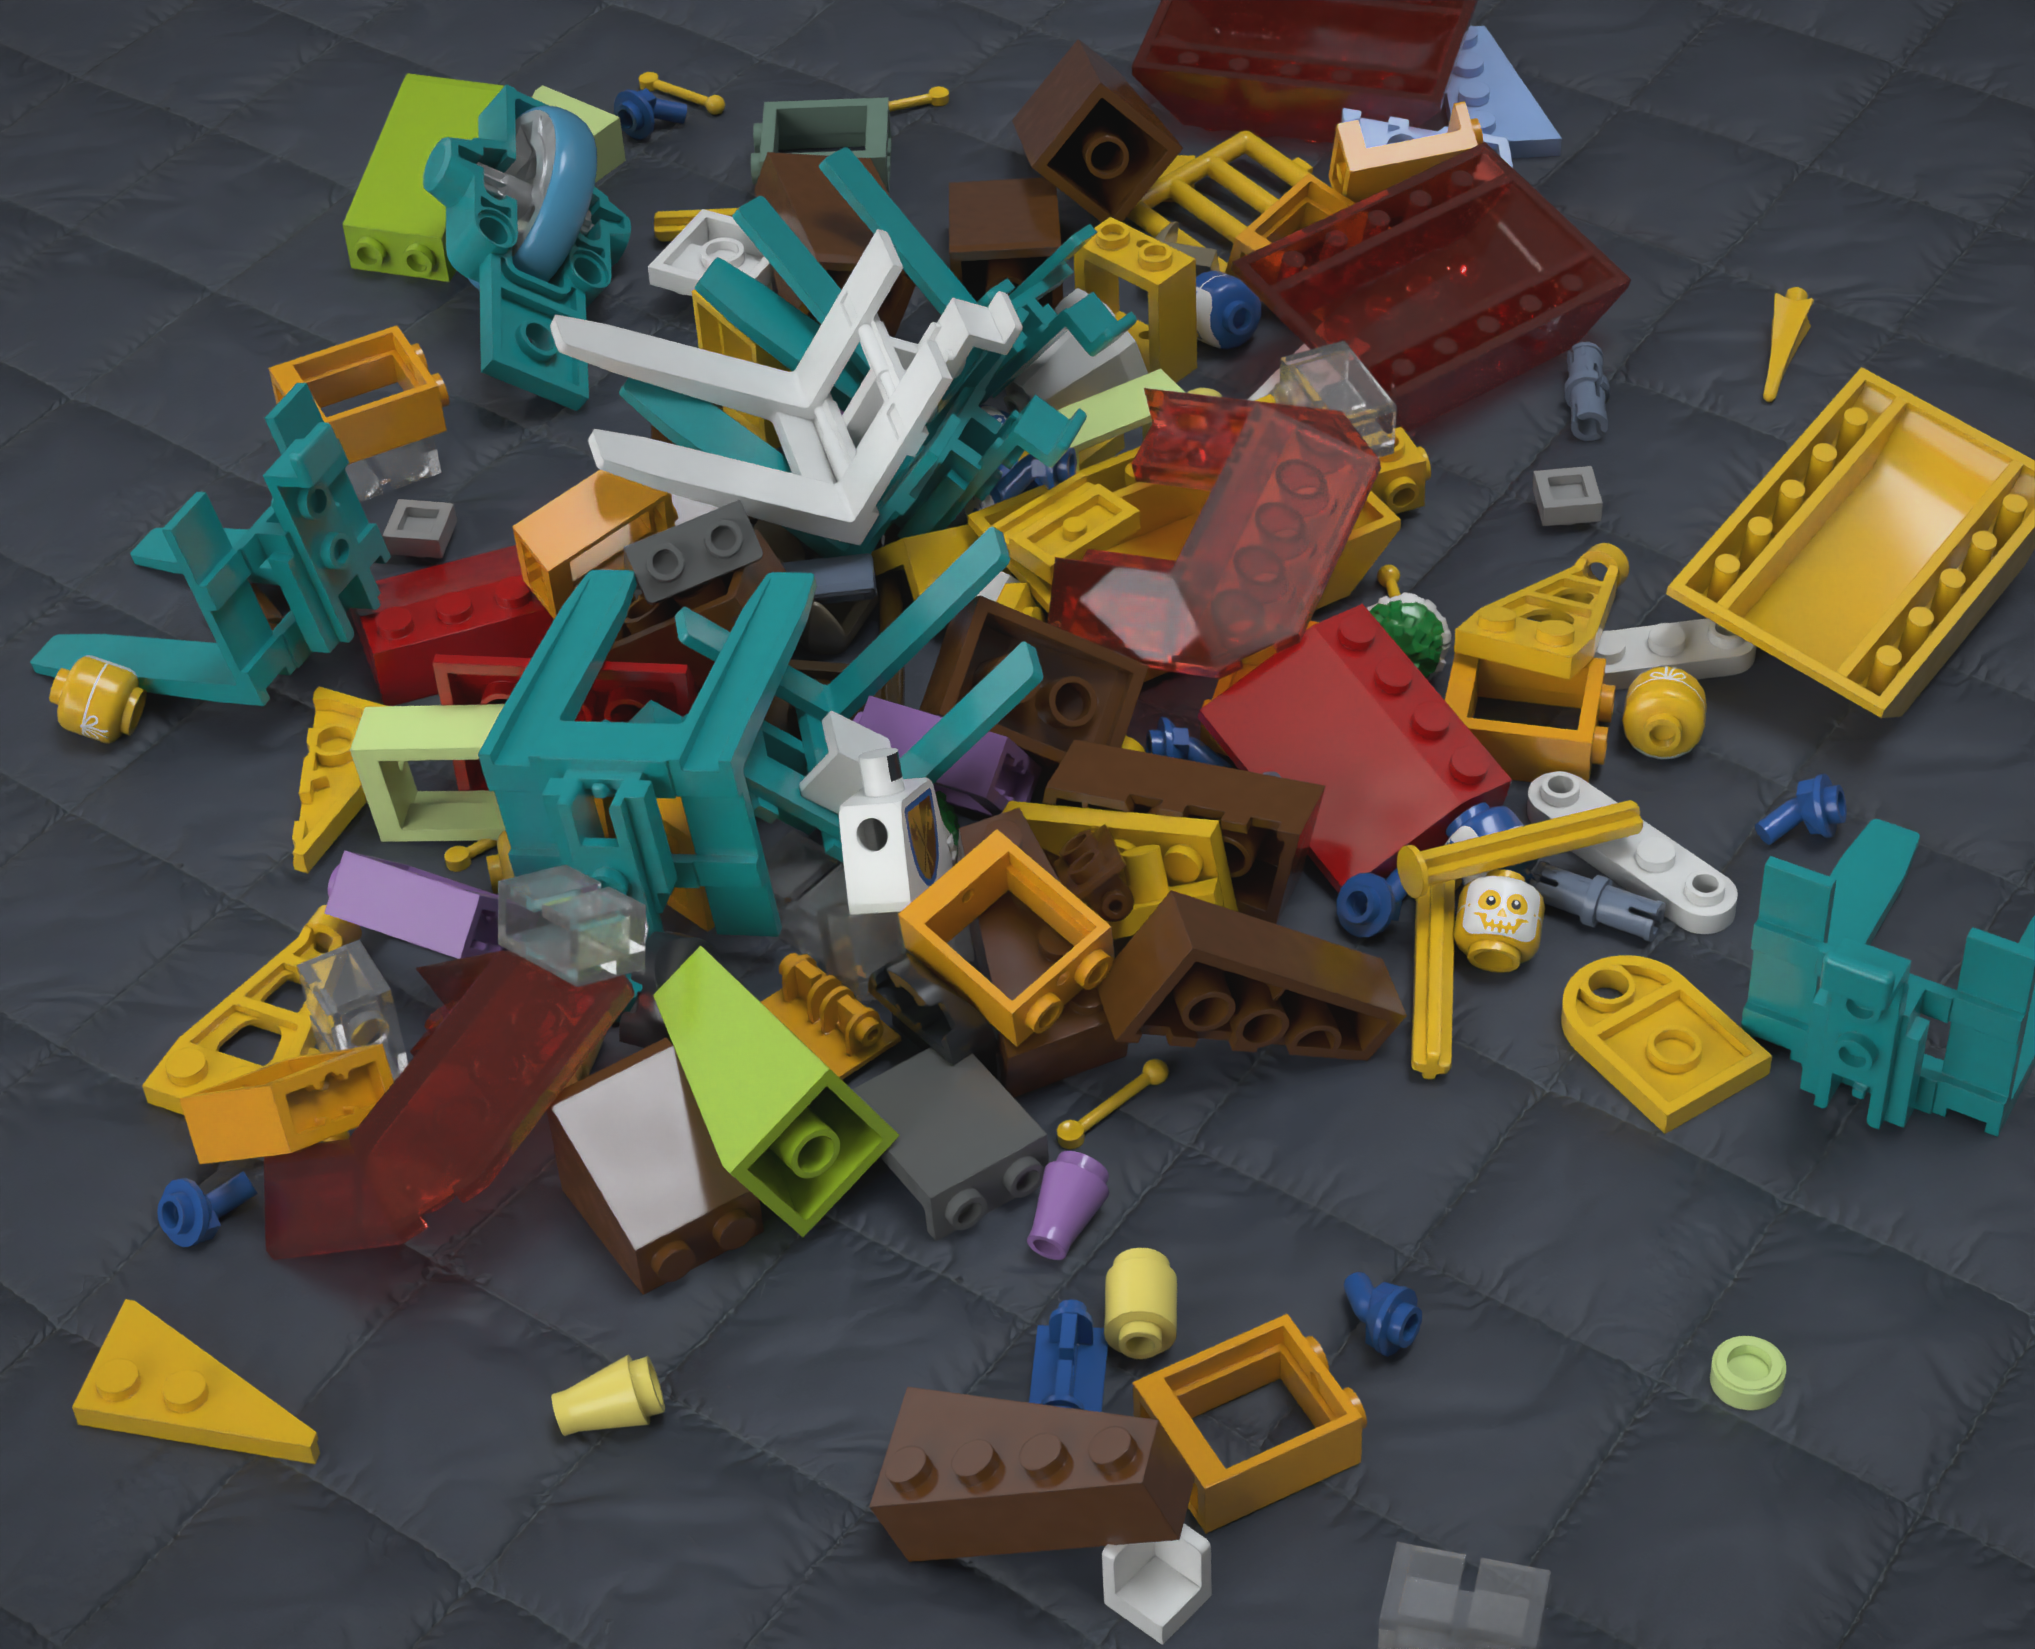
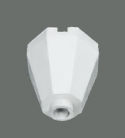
(1070, 374)

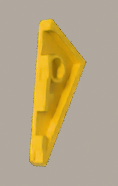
(329, 780)
(1189, 846)
(170, 1389)

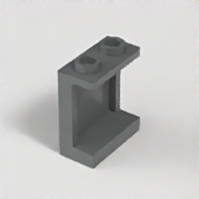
(693, 553)
(960, 1138)

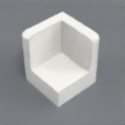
(839, 772)
(1158, 1582)

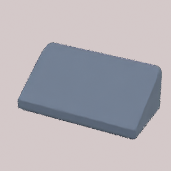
(839, 577)

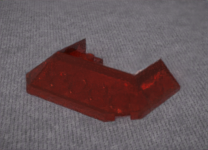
(1259, 552)
(452, 1114)

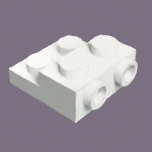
(698, 245)

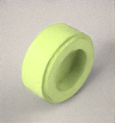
(1748, 1372)

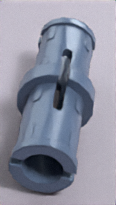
(1587, 391)
(1598, 901)

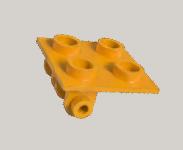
(828, 1016)

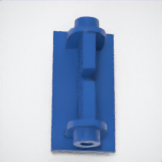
(1069, 1360)

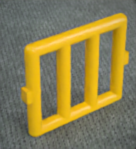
(1215, 165)

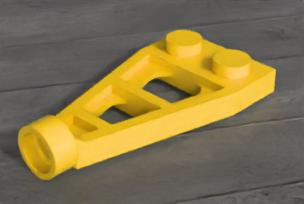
(1571, 612)
(195, 1056)

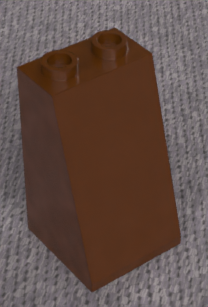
(1094, 135)
(825, 226)
(1002, 232)

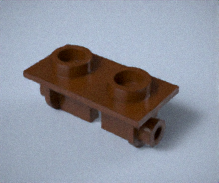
(1091, 871)

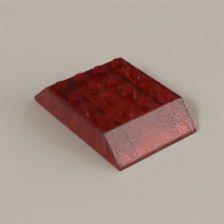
(1300, 62)
(1440, 283)

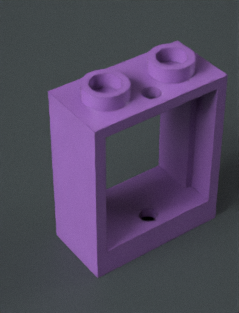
(980, 780)
(414, 906)

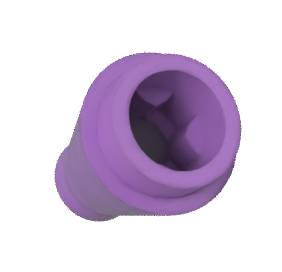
(1067, 1201)

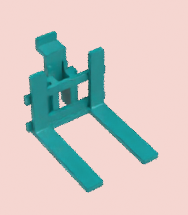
(1086, 320)
(782, 761)

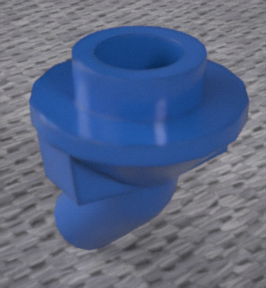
(641, 108)
(1029, 468)
(1176, 743)
(1816, 804)
(1370, 903)
(192, 1216)
(1386, 1310)

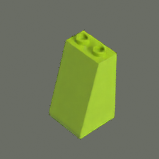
(392, 218)
(766, 1098)

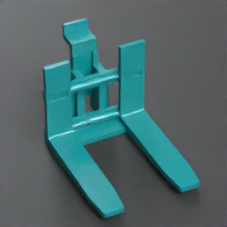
(928, 489)
(306, 542)
(552, 766)
(1858, 1008)

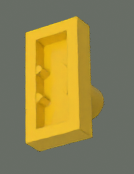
(1150, 886)

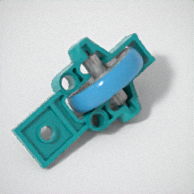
(528, 236)

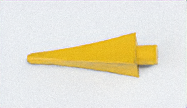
(1788, 330)

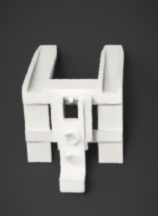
(834, 458)

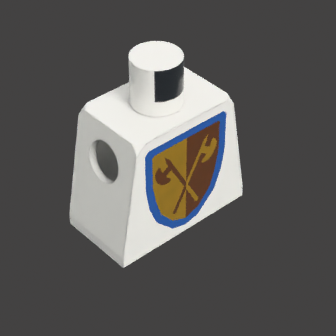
(890, 837)

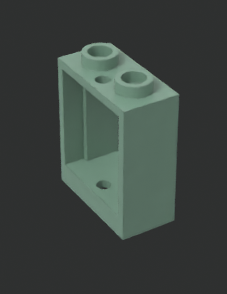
(826, 126)

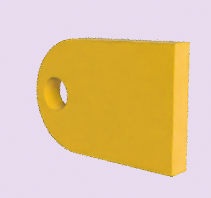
(1659, 1039)

